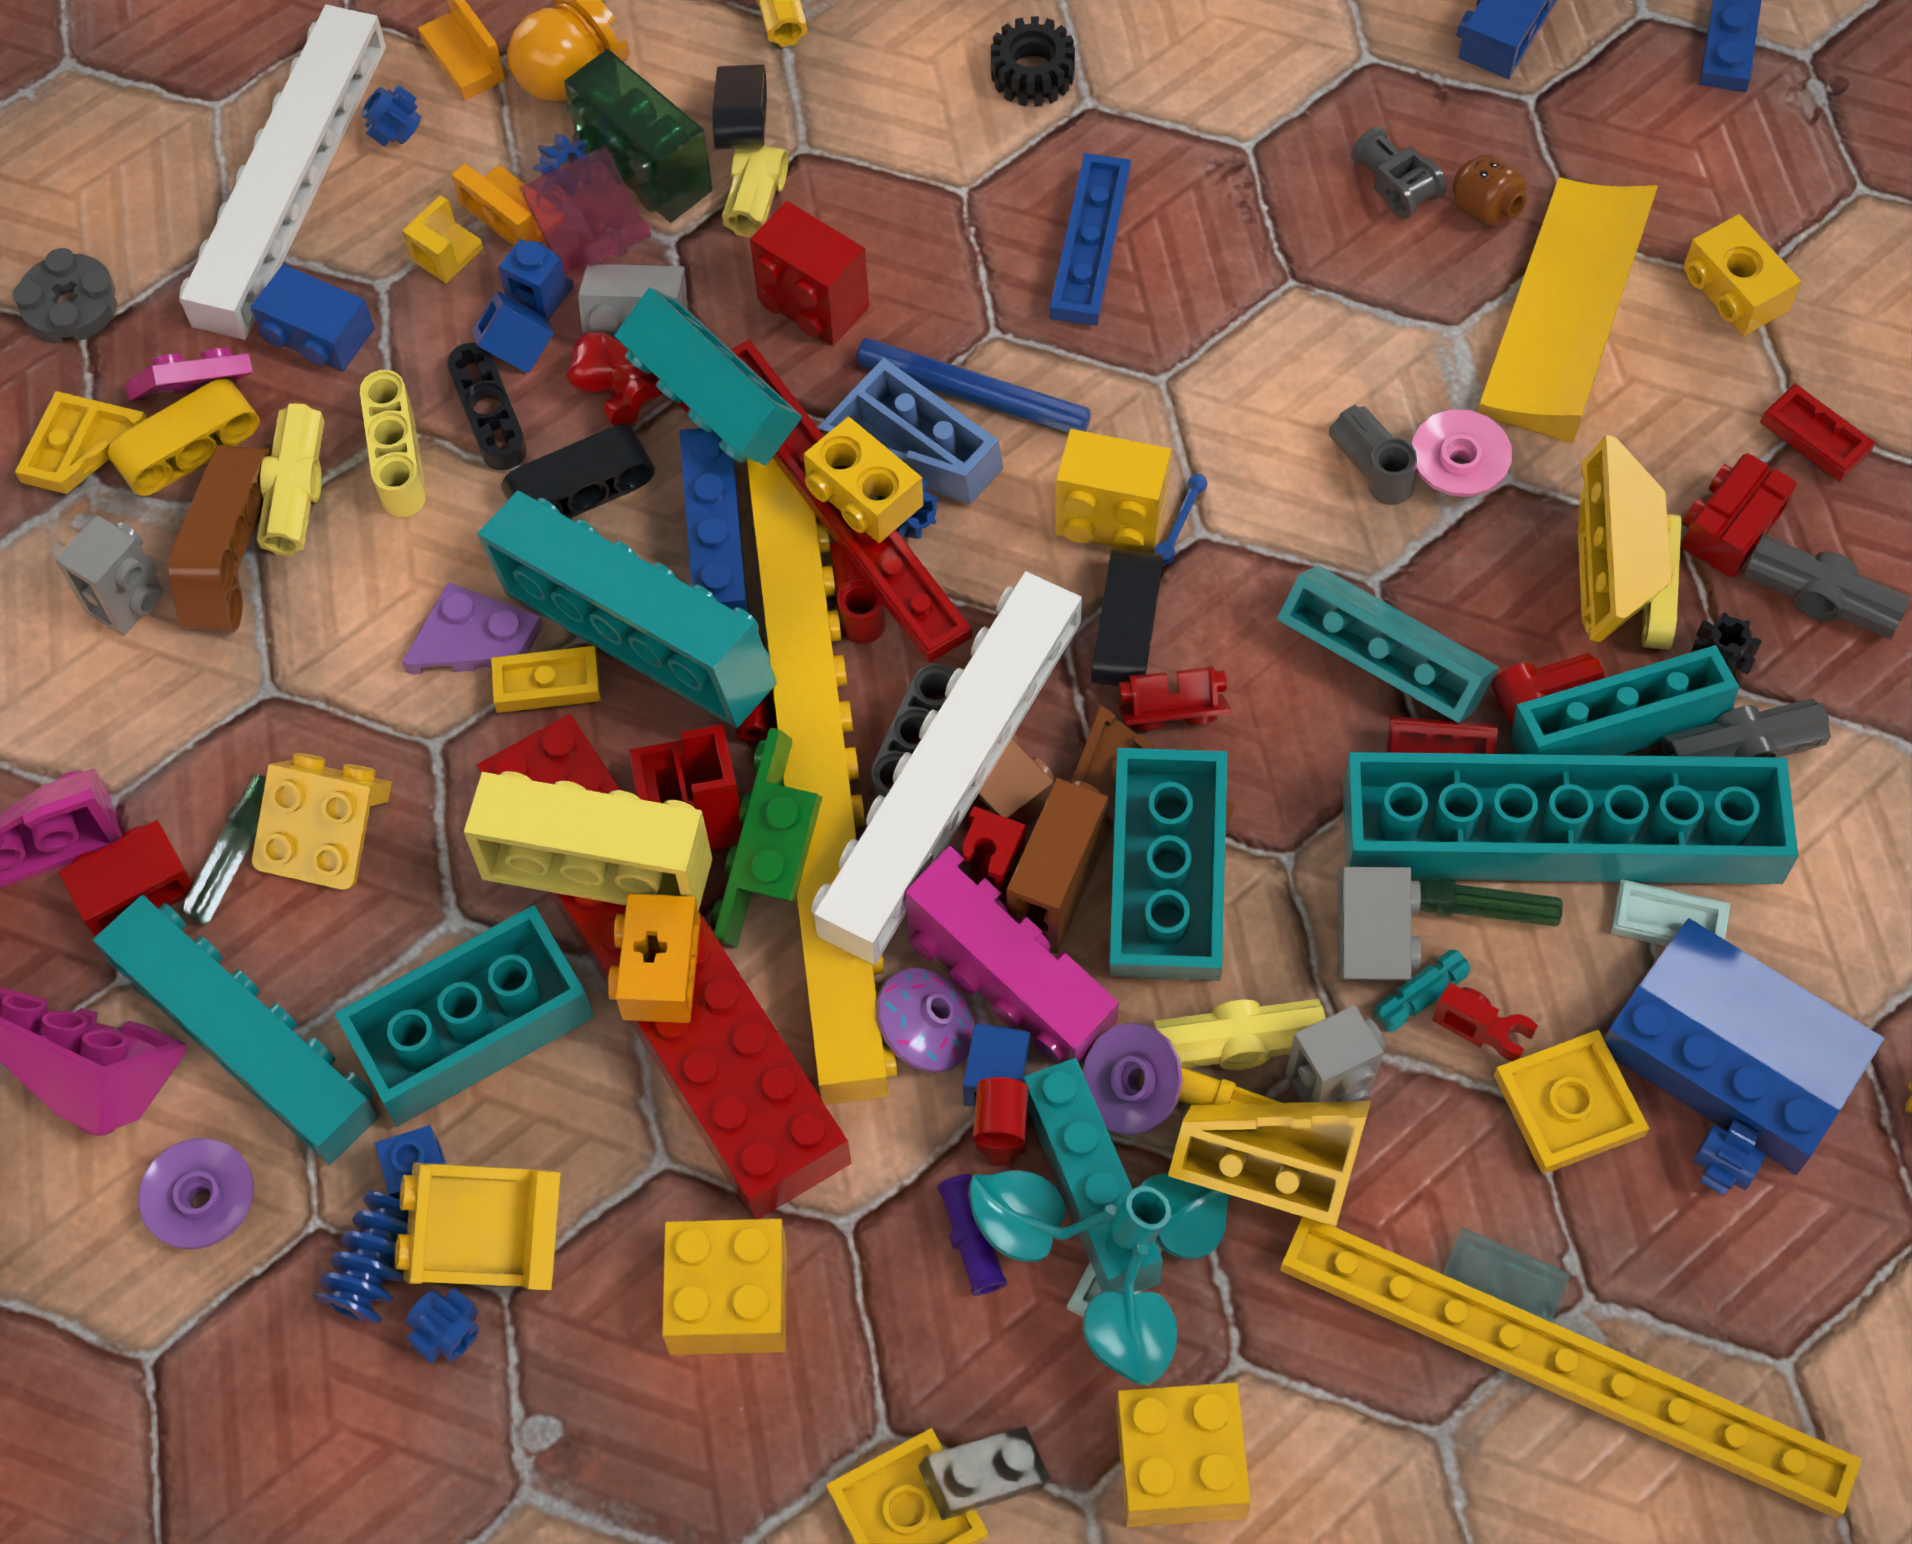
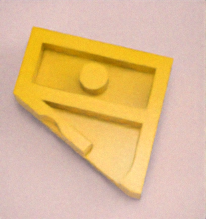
(72, 441)

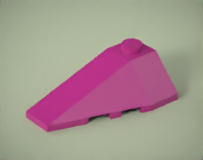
(56, 826)
(82, 1067)

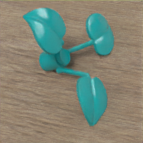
(1126, 1330)

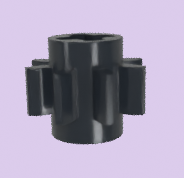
(1732, 640)

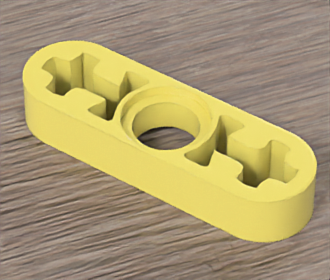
(1660, 614)

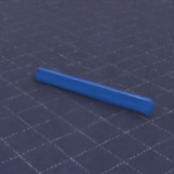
(978, 387)

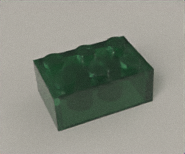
(648, 137)

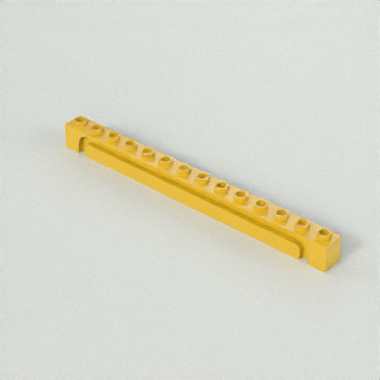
(808, 709)

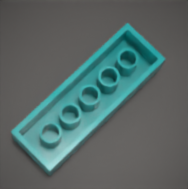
(629, 607)

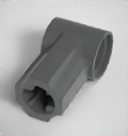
(1376, 454)

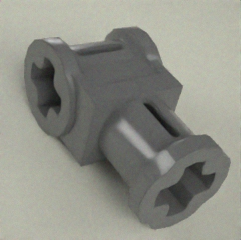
(1401, 176)

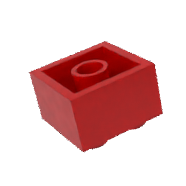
(809, 273)

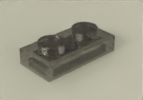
(984, 1472)

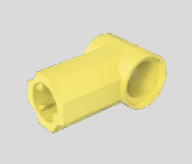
(754, 181)

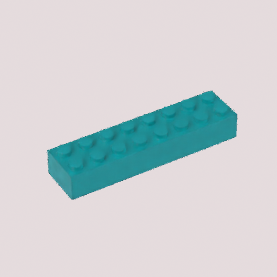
(1571, 817)

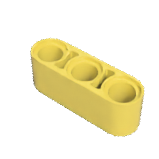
(394, 462)

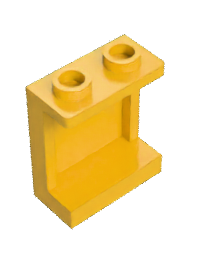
(478, 1225)

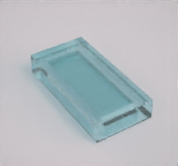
(1506, 1274)

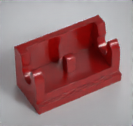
(994, 849)

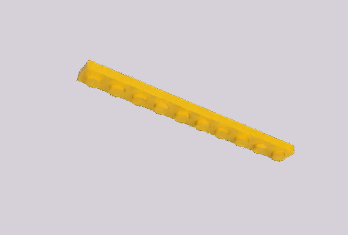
(1573, 1367)

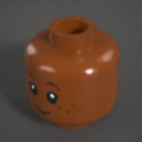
(1489, 190)

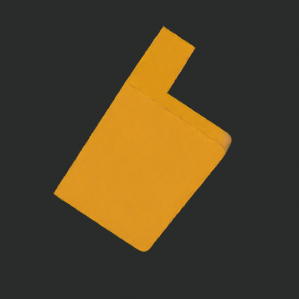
(463, 49)
(497, 202)

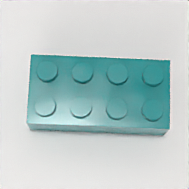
(1168, 864)
(465, 1015)

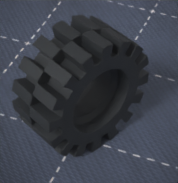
(1032, 40)

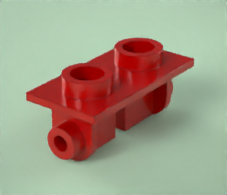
(1194, 700)

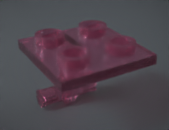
(585, 211)

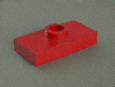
(1817, 432)
(1440, 736)

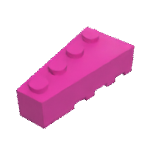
(1006, 961)

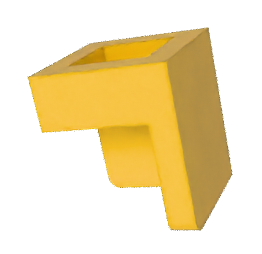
(439, 242)

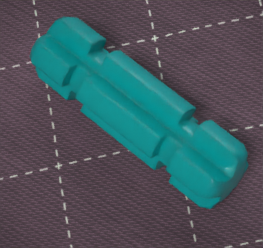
(1421, 990)

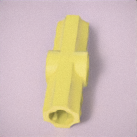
(290, 480)
(1239, 1033)

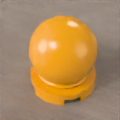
(559, 42)

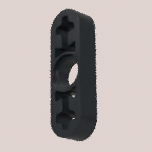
(484, 424)

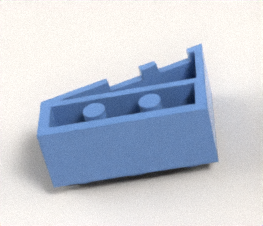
(922, 431)

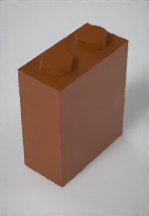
(1059, 859)

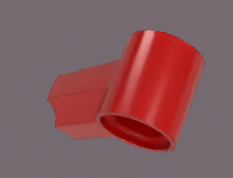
(853, 594)
(1526, 682)
(1000, 1119)

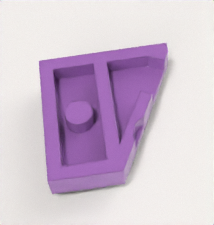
(469, 630)

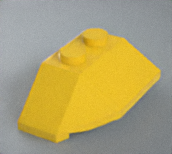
(1620, 538)

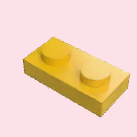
(545, 679)

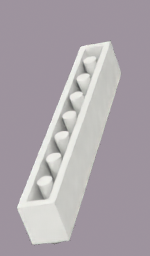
(283, 171)
(947, 766)

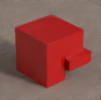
(693, 772)

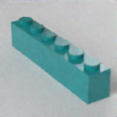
(237, 1029)

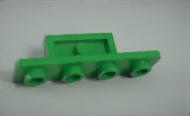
(772, 842)

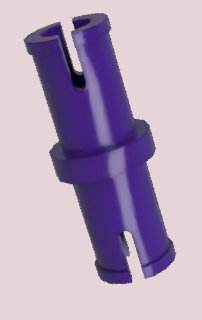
(976, 1252)

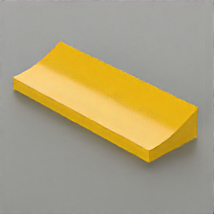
(1566, 307)

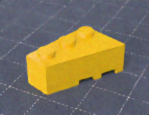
(1273, 1153)

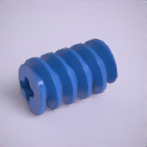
(368, 1260)

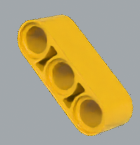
(182, 437)

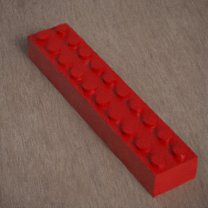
(729, 1060)

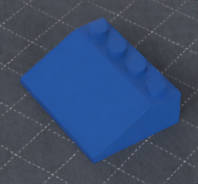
(1742, 1044)

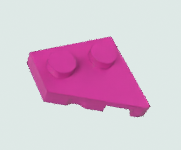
(173, 373)

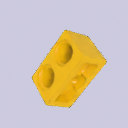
(870, 474)

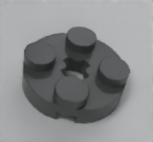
(62, 274)

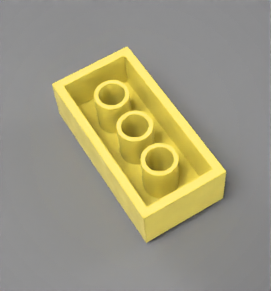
(585, 840)

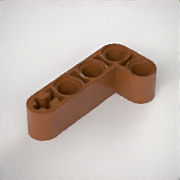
(215, 540)

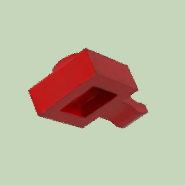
(1476, 1020)

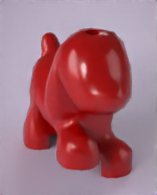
(601, 366)

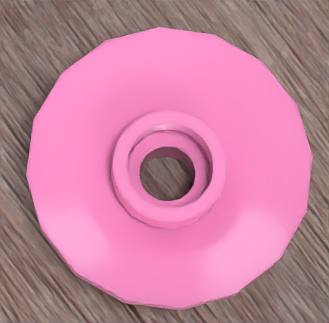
(1464, 437)

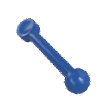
(1197, 483)

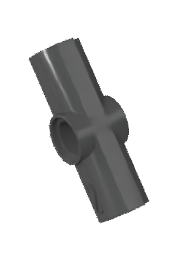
(1827, 586)
(1754, 733)

